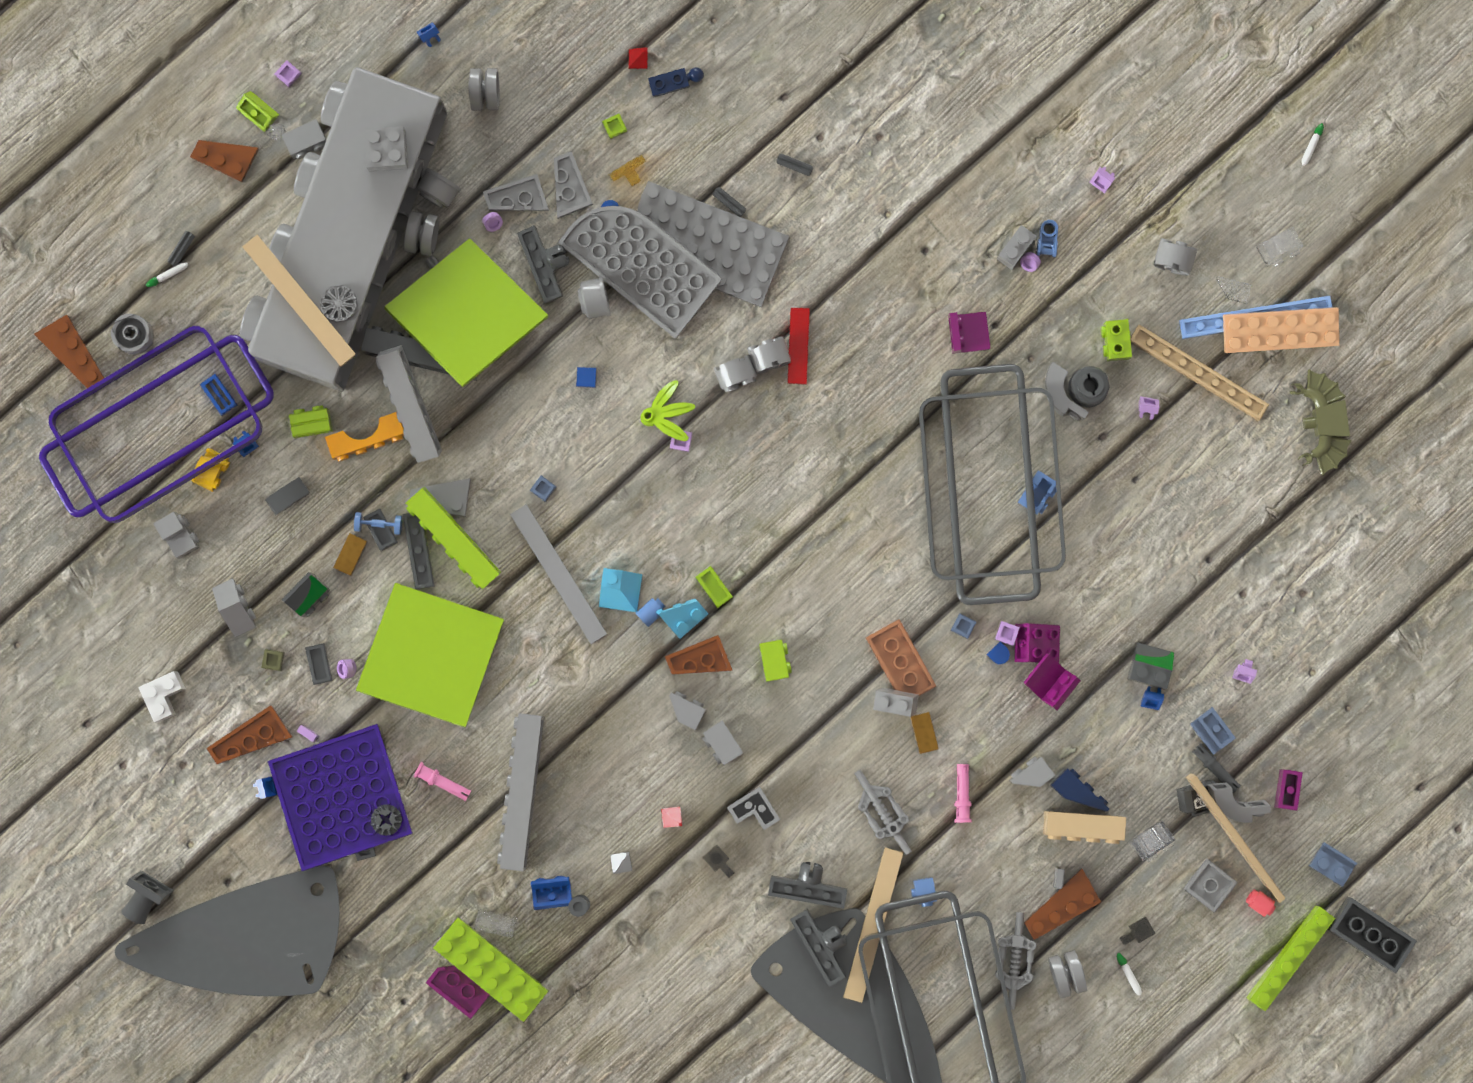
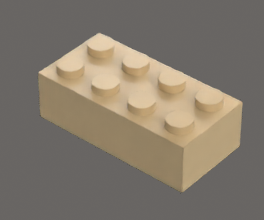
(1087, 826)

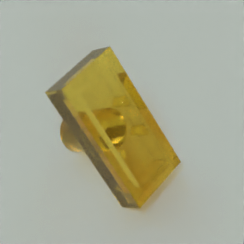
(628, 170)

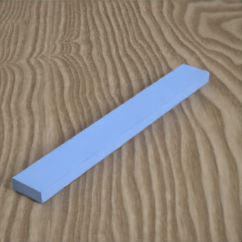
(1214, 323)

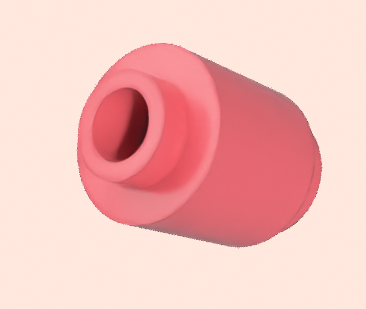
(1261, 903)

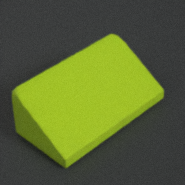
(257, 110)

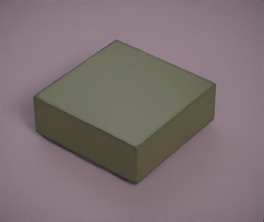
(272, 660)

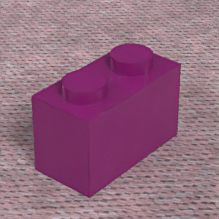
(1288, 789)

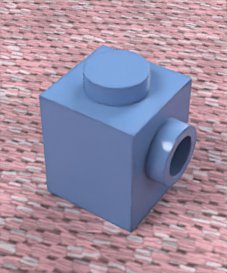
(923, 887)

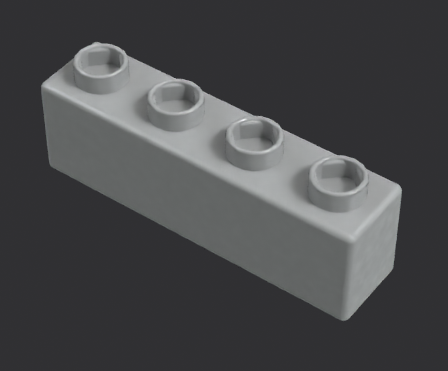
(345, 223)

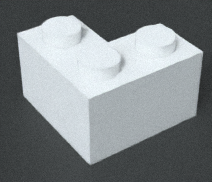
(157, 695)

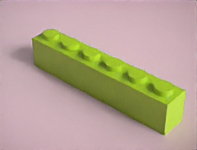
(452, 537)
(1290, 958)

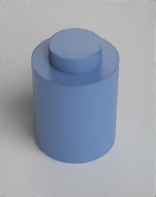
(648, 611)

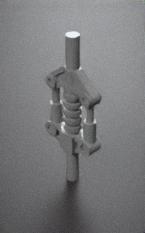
(893, 829)
(1017, 941)

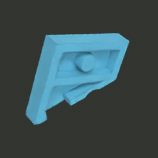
(683, 616)

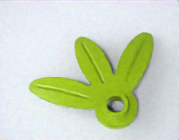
(659, 413)

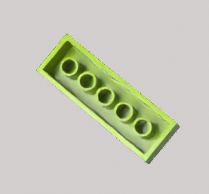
(491, 969)

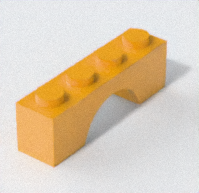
(342, 445)

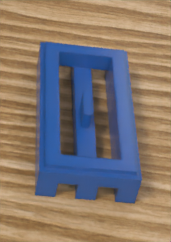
(227, 407)

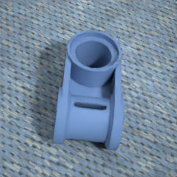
(1047, 240)

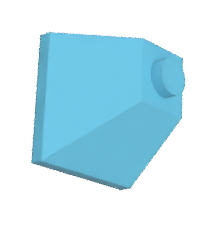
(620, 590)

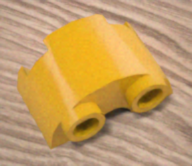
(210, 478)

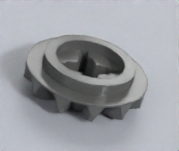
(395, 818)

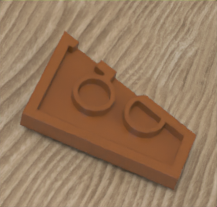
(226, 158)
(700, 658)

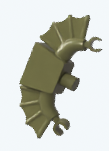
(1328, 421)

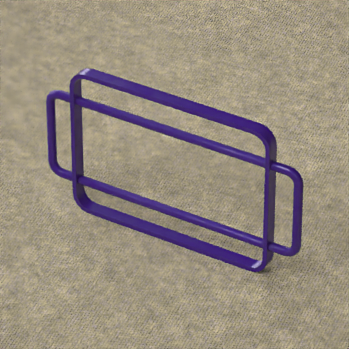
(60, 440)

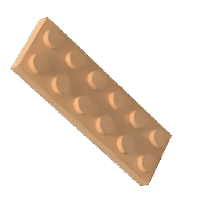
(1281, 330)

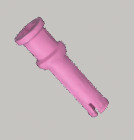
(433, 777)
(963, 804)

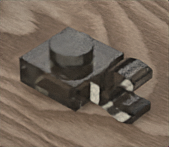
(717, 860)
(1139, 930)

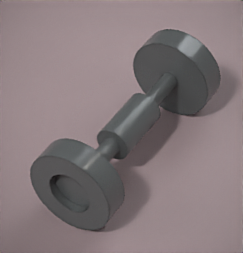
(579, 905)

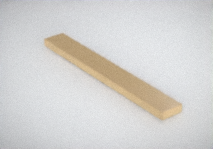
(299, 300)
(1199, 373)
(1235, 837)
(880, 895)

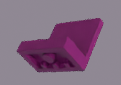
(968, 332)
(1035, 641)
(1051, 682)

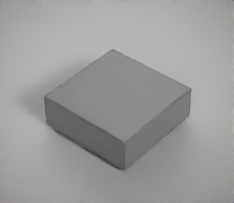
(1058, 878)

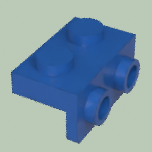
(551, 892)

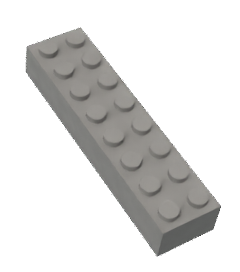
(521, 792)

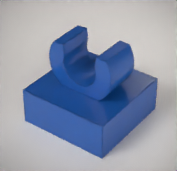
(428, 32)
(248, 449)
(1152, 699)
(265, 787)

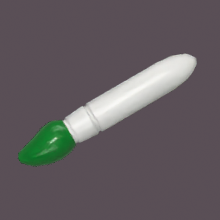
(1312, 144)
(167, 274)
(1129, 974)

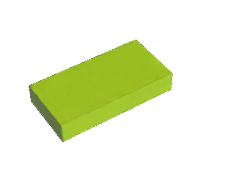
(714, 587)

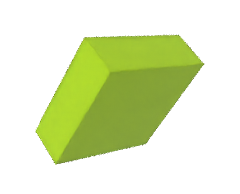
(614, 126)

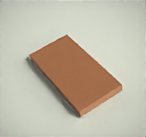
(900, 659)

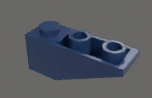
(1072, 789)

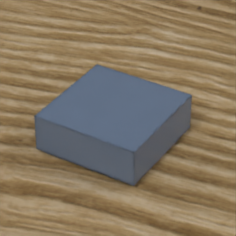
(543, 488)
(963, 626)

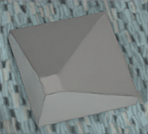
(621, 862)

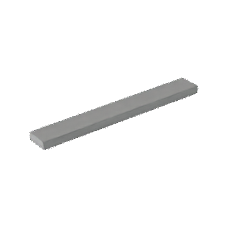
(558, 574)

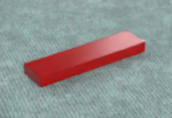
(798, 346)

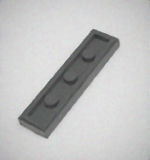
(418, 552)

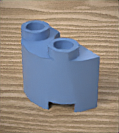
(1043, 488)

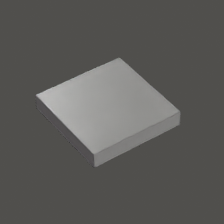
(1210, 885)

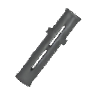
(1214, 766)

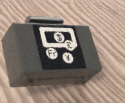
(1190, 801)

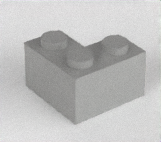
(175, 531)
(233, 607)
(756, 804)

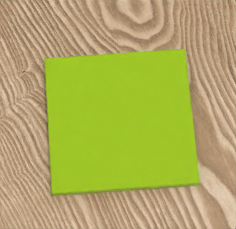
(466, 312)
(430, 655)

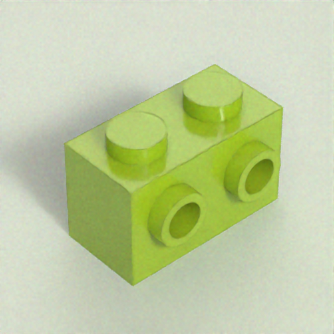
(1117, 340)

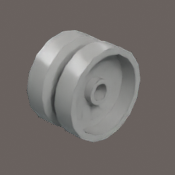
(484, 89)
(421, 233)
(1069, 973)

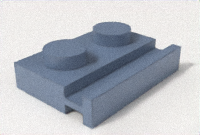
(1212, 731)
(1332, 864)

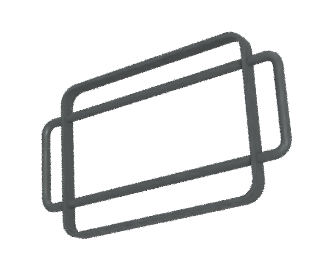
(1021, 391)
(958, 918)

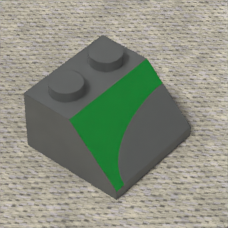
(306, 595)
(1151, 666)

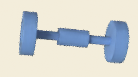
(358, 521)

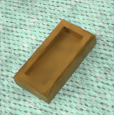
(350, 554)
(924, 732)

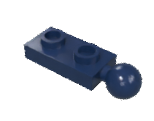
(674, 81)

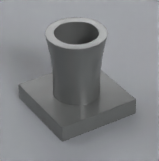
(146, 893)

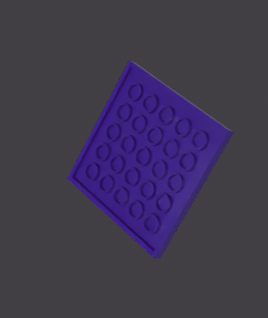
(333, 793)

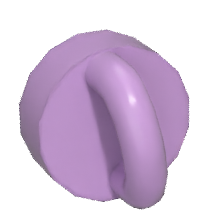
(492, 221)
(1030, 262)
(346, 668)

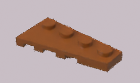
(70, 349)
(256, 733)
(1063, 906)

